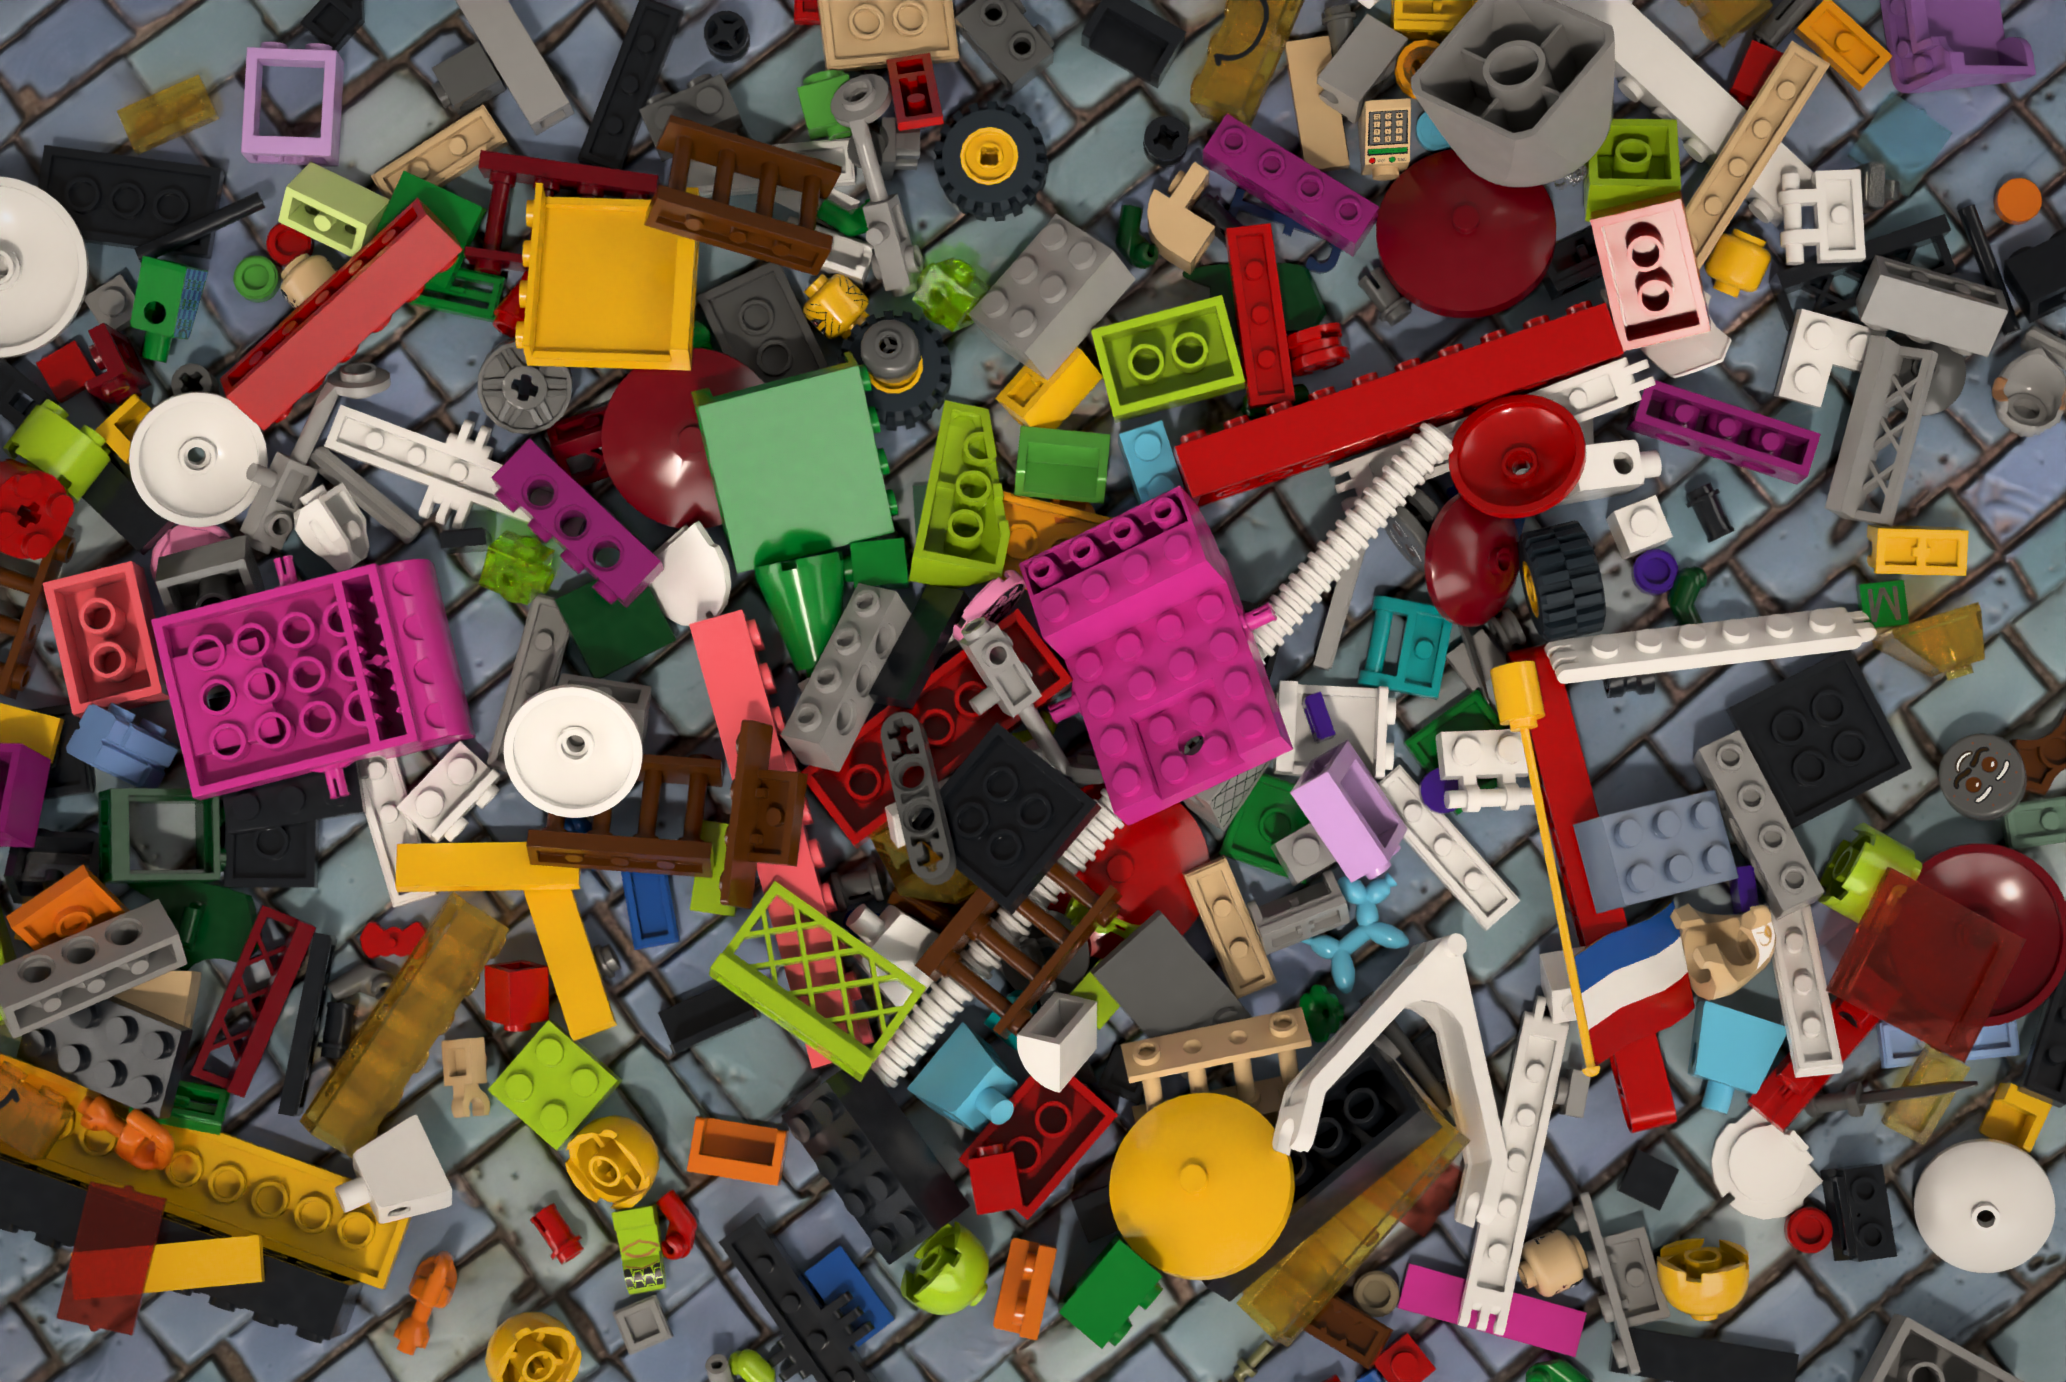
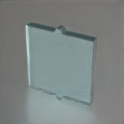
(1902, 140)

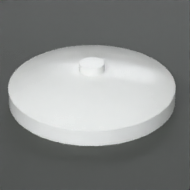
(40, 268)

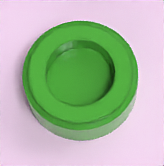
(257, 279)

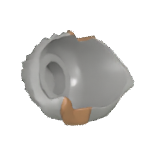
(2030, 394)

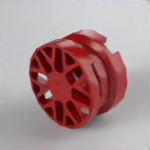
(1316, 349)

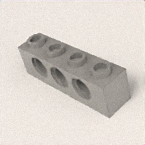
(839, 687)
(1758, 825)
(88, 968)

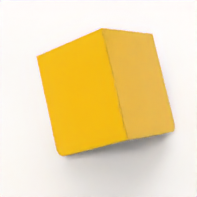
(121, 425)
(2014, 1117)

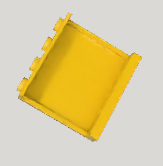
(605, 286)

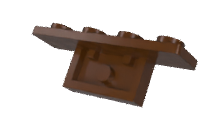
(763, 815)

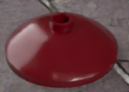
(1470, 563)

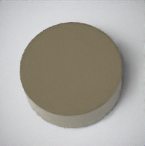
(1375, 1293)

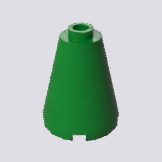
(805, 603)

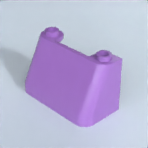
(1951, 45)

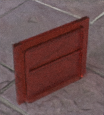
(1925, 964)

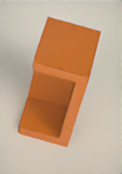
(738, 1150)

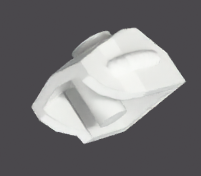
(333, 526)

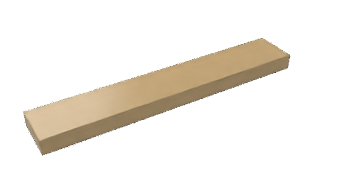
(1752, 146)

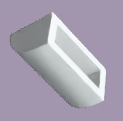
(1058, 1039)

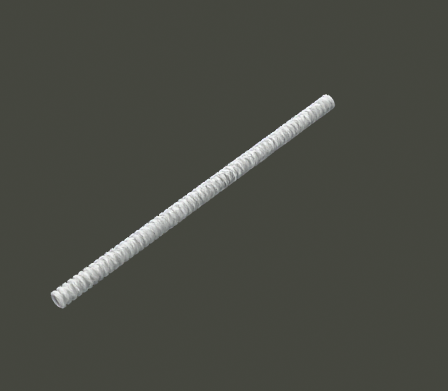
(1289, 607)

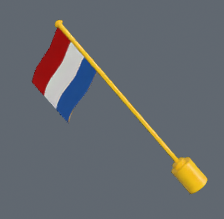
(1624, 980)

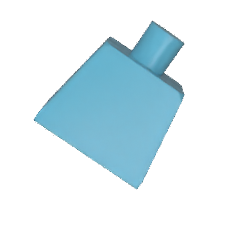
(1731, 1052)
(967, 1082)

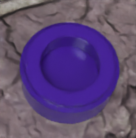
(1654, 572)
(1433, 790)

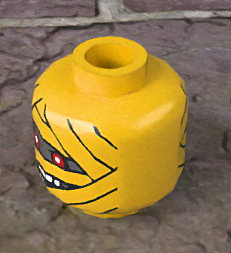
(835, 305)

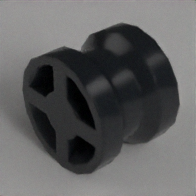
(722, 28)
(1167, 150)

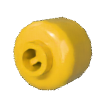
(1738, 262)

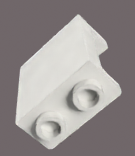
(1356, 716)

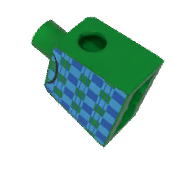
(169, 287)

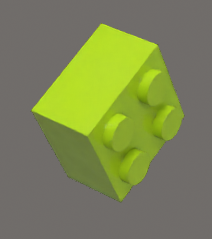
(1633, 164)
(555, 1085)

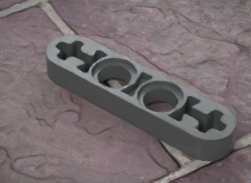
(922, 796)

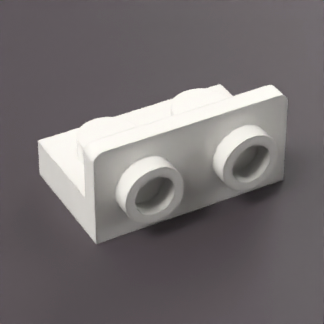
(449, 793)

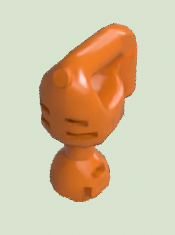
(140, 1138)
(431, 1287)

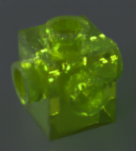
(949, 293)
(518, 567)

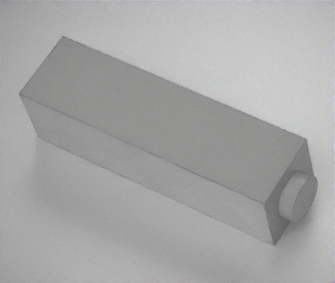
(517, 62)

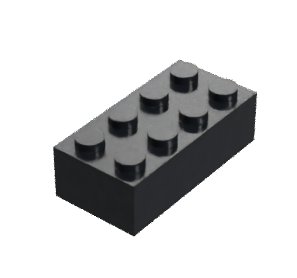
(875, 1162)

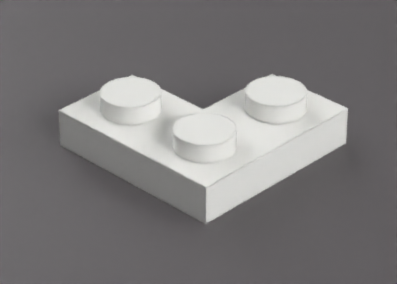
(1813, 349)

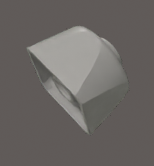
(1521, 89)

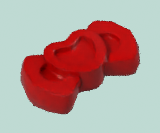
(384, 942)

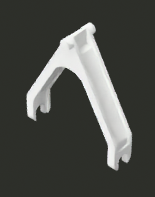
(1438, 989)

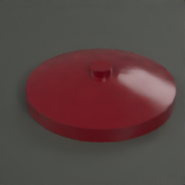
(1462, 240)
(656, 440)
(2019, 898)

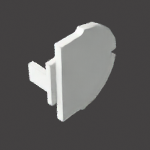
(693, 577)
(1762, 1167)

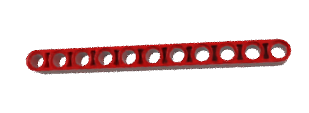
(1569, 801)

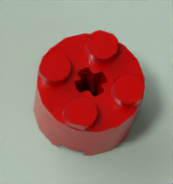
(31, 510)

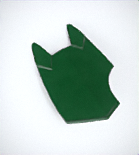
(1299, 294)
(208, 918)

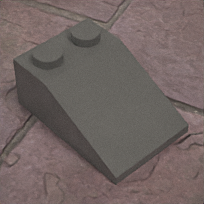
(208, 577)
(1165, 982)

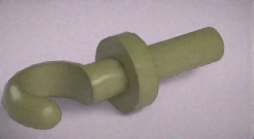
(1248, 1365)

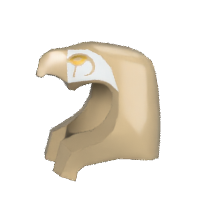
(1724, 949)

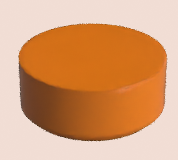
(2017, 201)

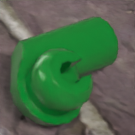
(846, 221)
(1555, 1371)

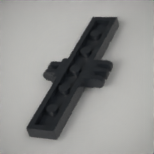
(815, 1336)

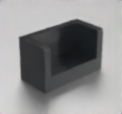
(1133, 39)

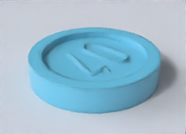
(1429, 135)

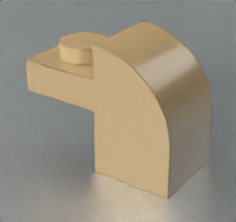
(1172, 226)

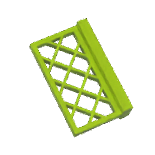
(795, 1015)

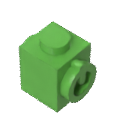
(815, 101)

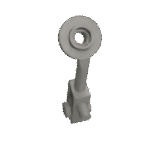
(894, 258)
(290, 477)
(1015, 692)

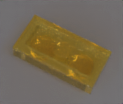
(168, 114)
(1919, 1116)

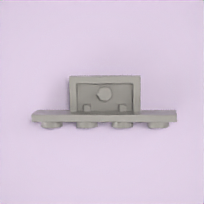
(1627, 1278)

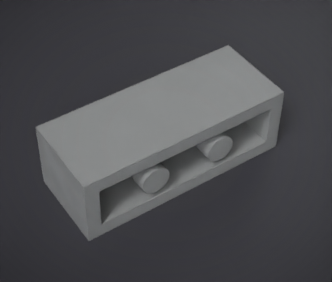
(1931, 306)

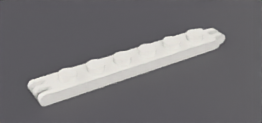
(1582, 395)
(1708, 644)
(1524, 1132)

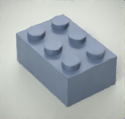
(1655, 851)

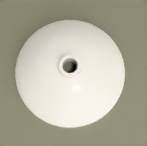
(204, 490)
(570, 777)
(1978, 1178)

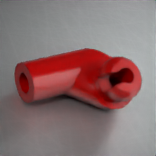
(681, 1226)

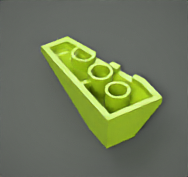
(963, 512)

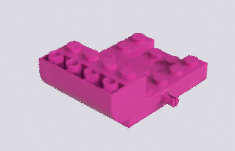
(1157, 654)
(313, 676)

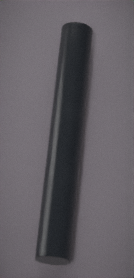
(201, 227)
(1987, 262)

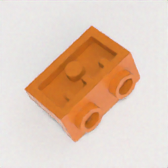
(1025, 1287)

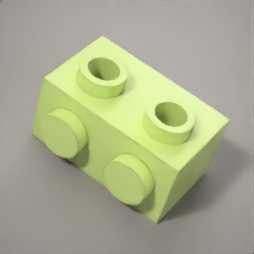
(332, 209)

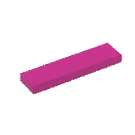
(1528, 1321)

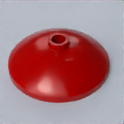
(1514, 436)

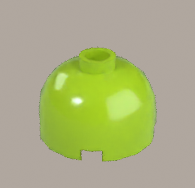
(950, 1272)

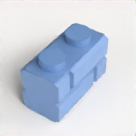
(122, 748)

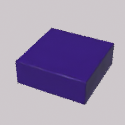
(1318, 717)
(1743, 890)

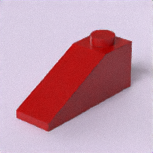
(914, 92)

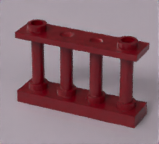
(508, 169)

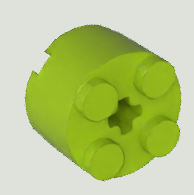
(60, 448)
(1858, 868)

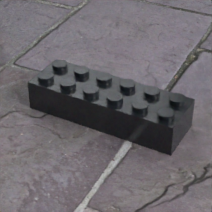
(1363, 1132)

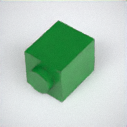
(877, 564)

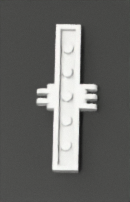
(453, 471)

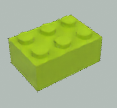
(1168, 359)

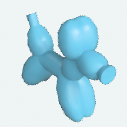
(1369, 928)

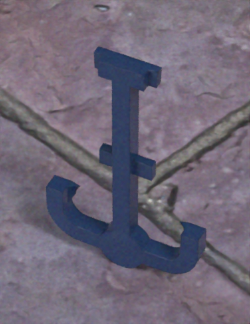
(1312, 265)

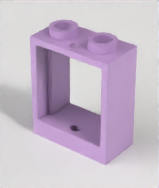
(293, 150)
(1350, 812)

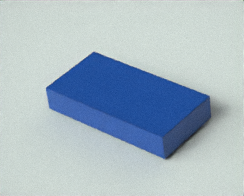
(650, 909)
(838, 1274)

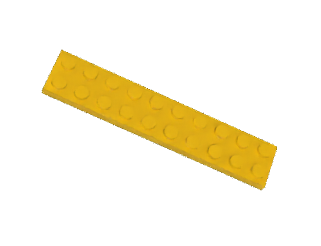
(230, 1189)

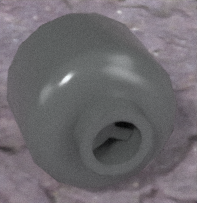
(890, 336)

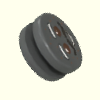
(1412, 527)
(1982, 777)

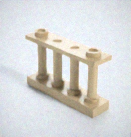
(1218, 1045)

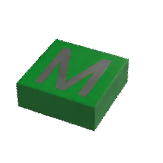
(1883, 603)

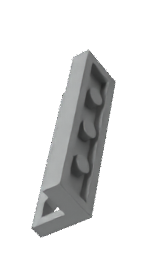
(1866, 428)

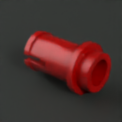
(557, 1234)

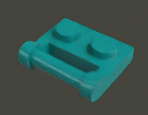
(1421, 650)

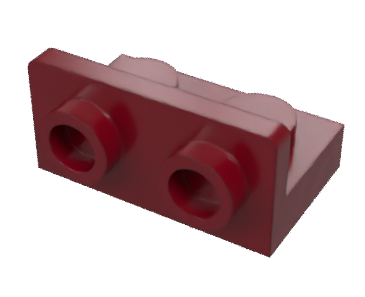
(124, 370)

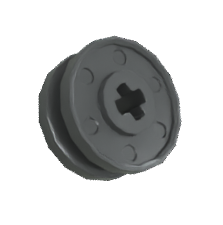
(502, 399)

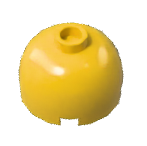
(613, 1161)
(1703, 1278)
(532, 1350)

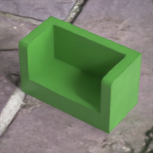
(1062, 464)

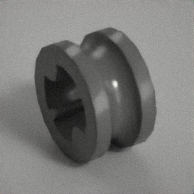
(1506, 630)

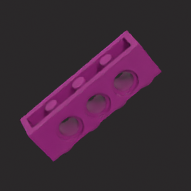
(1290, 185)
(1724, 432)
(534, 469)

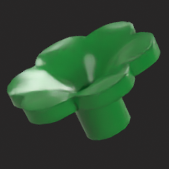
(1321, 1012)

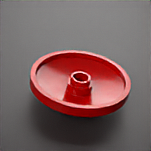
(1146, 869)

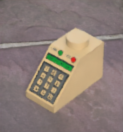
(1385, 138)

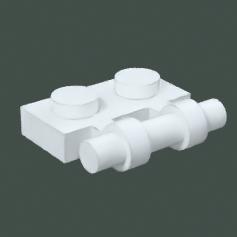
(1836, 217)
(1483, 755)

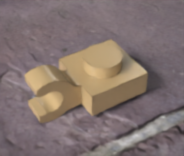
(464, 1070)

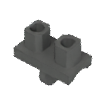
(893, 148)

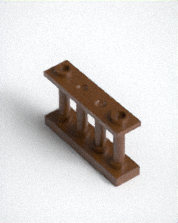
(733, 227)
(16, 671)
(644, 850)
(974, 924)

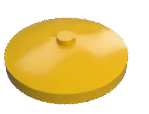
(1201, 1186)

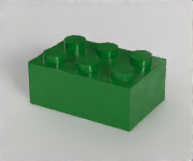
(1110, 1293)

